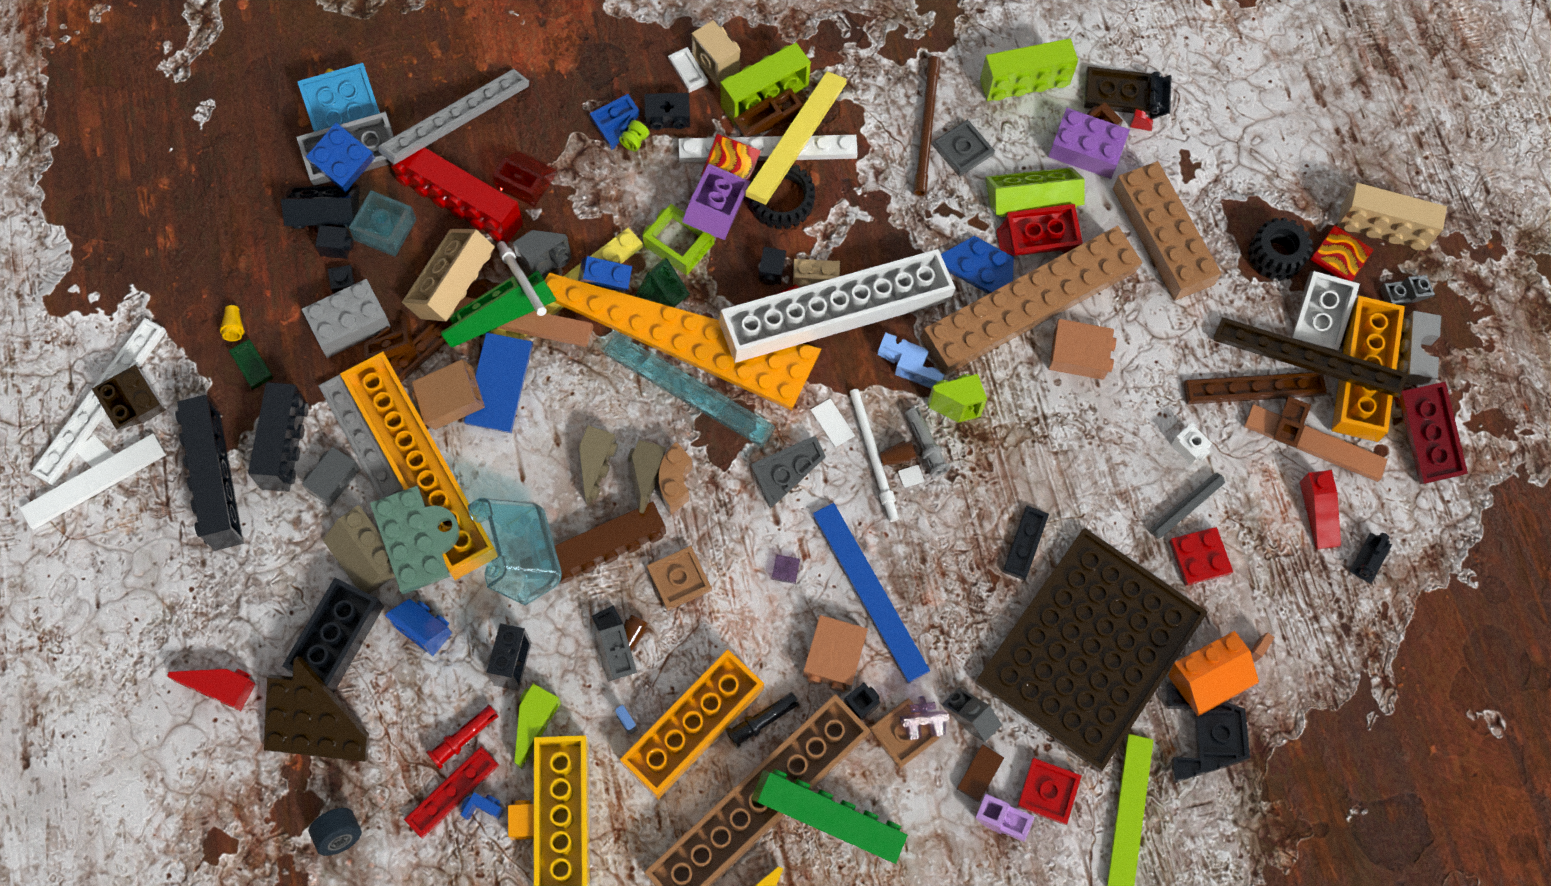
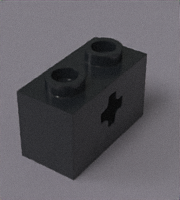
(667, 110)

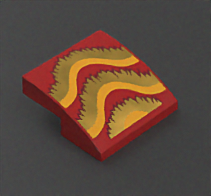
(732, 157)
(1342, 254)

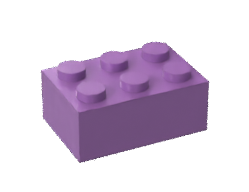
(1089, 143)
(716, 201)

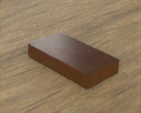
(980, 773)

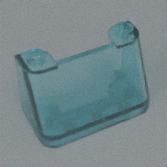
(524, 546)

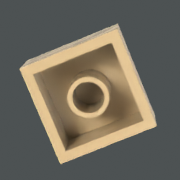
(715, 52)

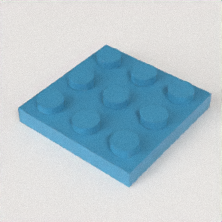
(338, 97)

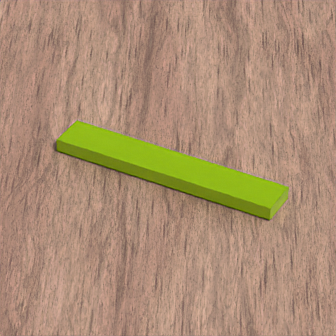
(1130, 811)

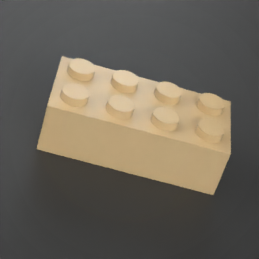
(1391, 216)
(448, 274)

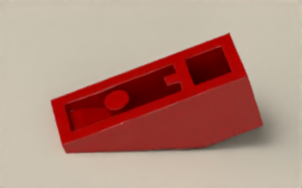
(1322, 508)
(219, 684)

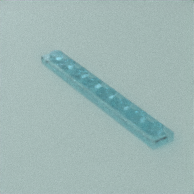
(689, 390)

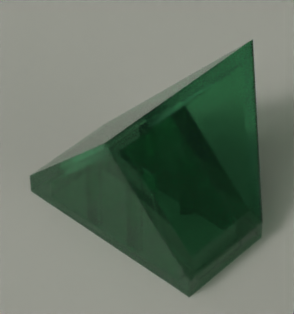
(663, 285)

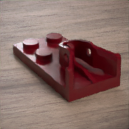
(1432, 432)

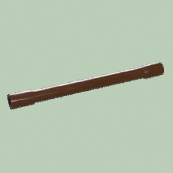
(921, 176)

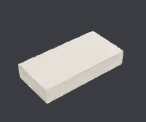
(688, 69)

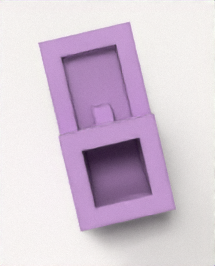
(1003, 818)

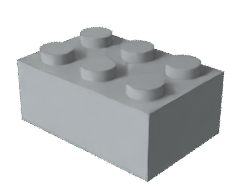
(346, 318)

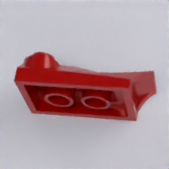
(1040, 230)

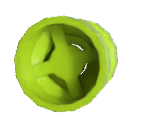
(634, 135)

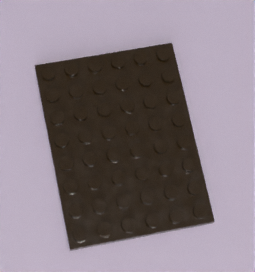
(1091, 649)

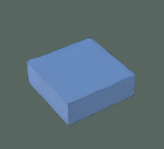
(626, 719)

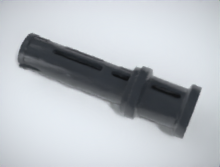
(752, 725)

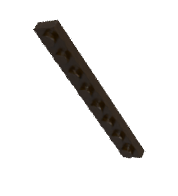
(1311, 357)

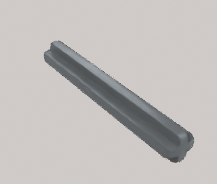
(1187, 505)

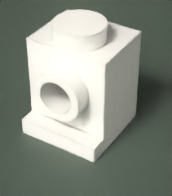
(1184, 444)

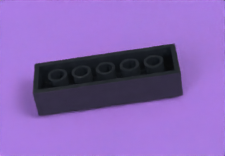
(209, 473)

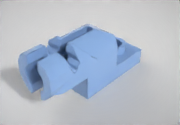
(910, 361)

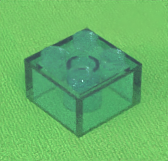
(382, 223)

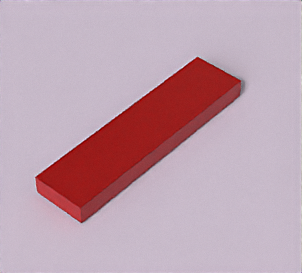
(451, 792)

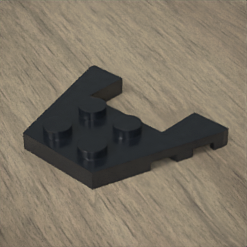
(1219, 738)

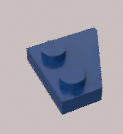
(614, 118)

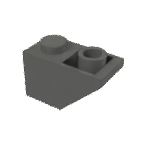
(972, 714)

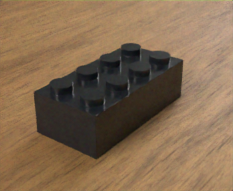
(278, 437)
(335, 632)

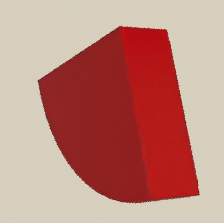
(1141, 121)

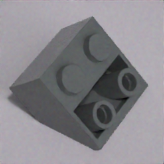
(542, 252)

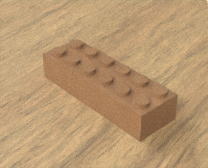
(1166, 230)

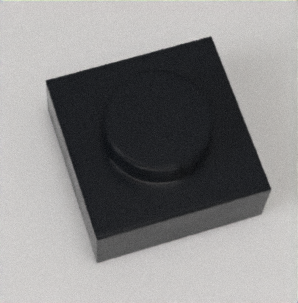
(341, 278)

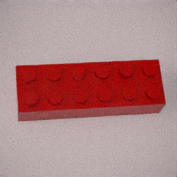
(460, 193)

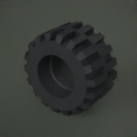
(1286, 234)

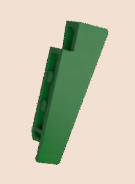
(495, 309)

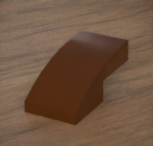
(1291, 422)

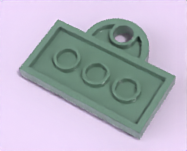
(414, 538)

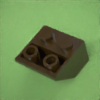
(128, 398)

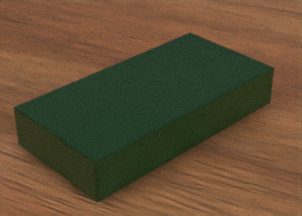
(251, 364)

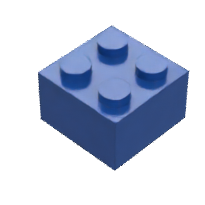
(340, 157)

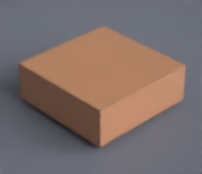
(1261, 646)

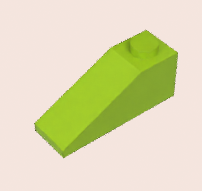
(535, 714)

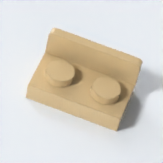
(814, 271)

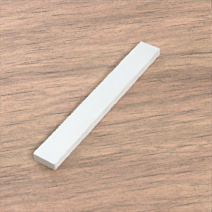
(90, 411)

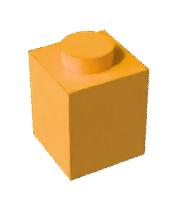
(521, 820)

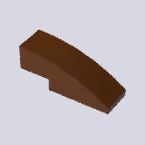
(769, 113)

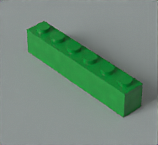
(829, 816)

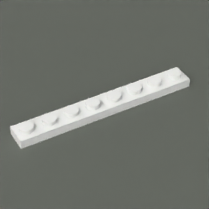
(816, 148)

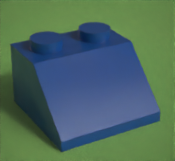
(419, 625)

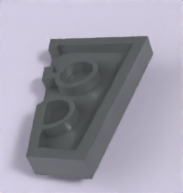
(786, 468)

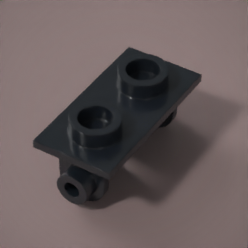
(1160, 96)
(1371, 557)

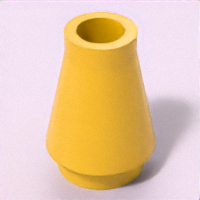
(231, 325)

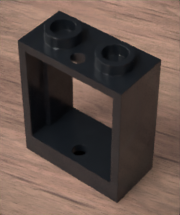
(510, 646)

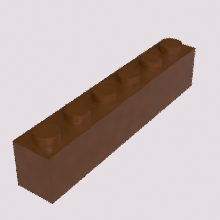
(609, 541)

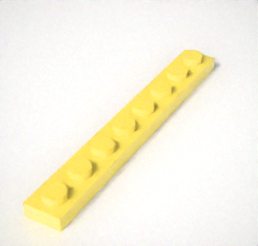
(616, 251)

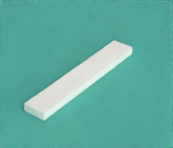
(92, 481)

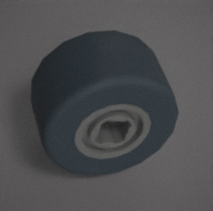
(335, 831)

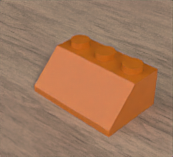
(1214, 673)

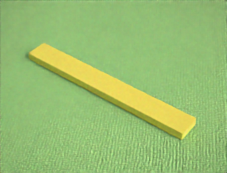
(795, 138)

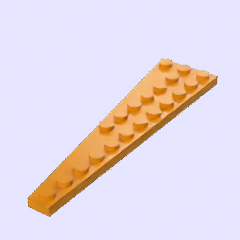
(690, 338)

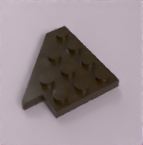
(310, 719)

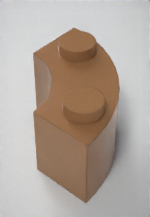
(672, 475)

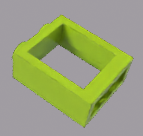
(692, 256)

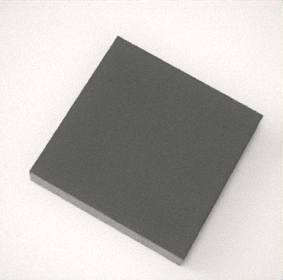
(963, 148)

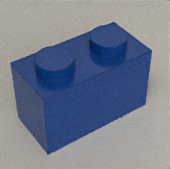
(605, 273)

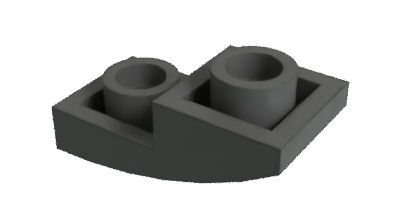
(1407, 291)

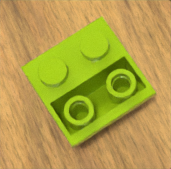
(959, 398)

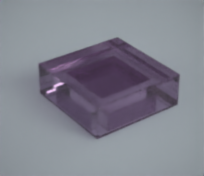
(786, 569)

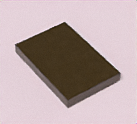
(1118, 89)

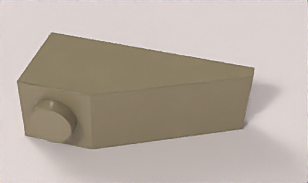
(644, 470)

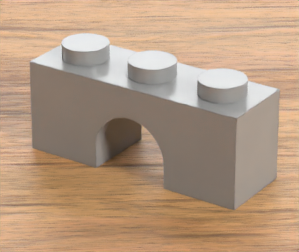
(1419, 329)

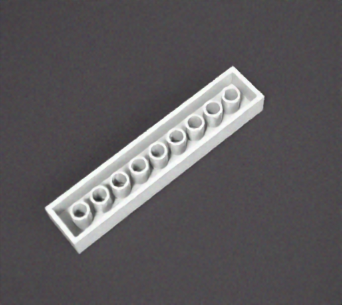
(836, 305)

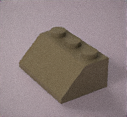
(360, 550)

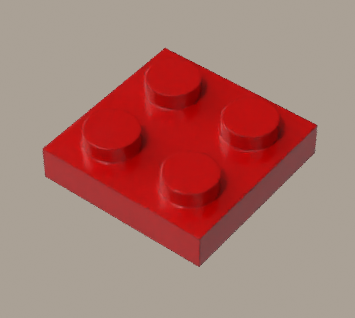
(1201, 556)
(1049, 791)

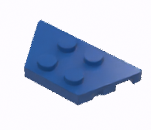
(980, 264)

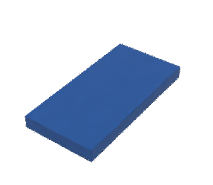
(500, 381)

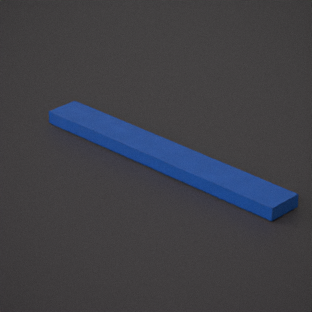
(871, 593)

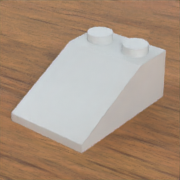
(1325, 310)

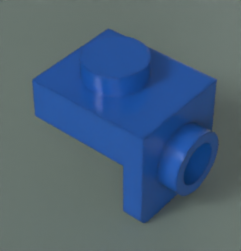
(489, 805)

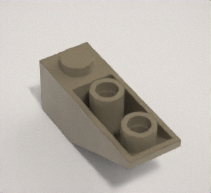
(595, 452)

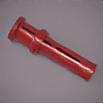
(453, 743)

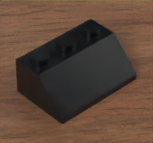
(319, 206)

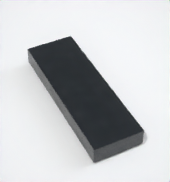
(1025, 543)

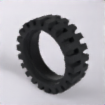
(791, 217)

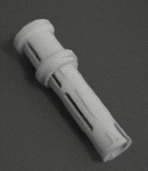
(931, 451)

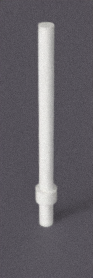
(508, 257)
(887, 497)

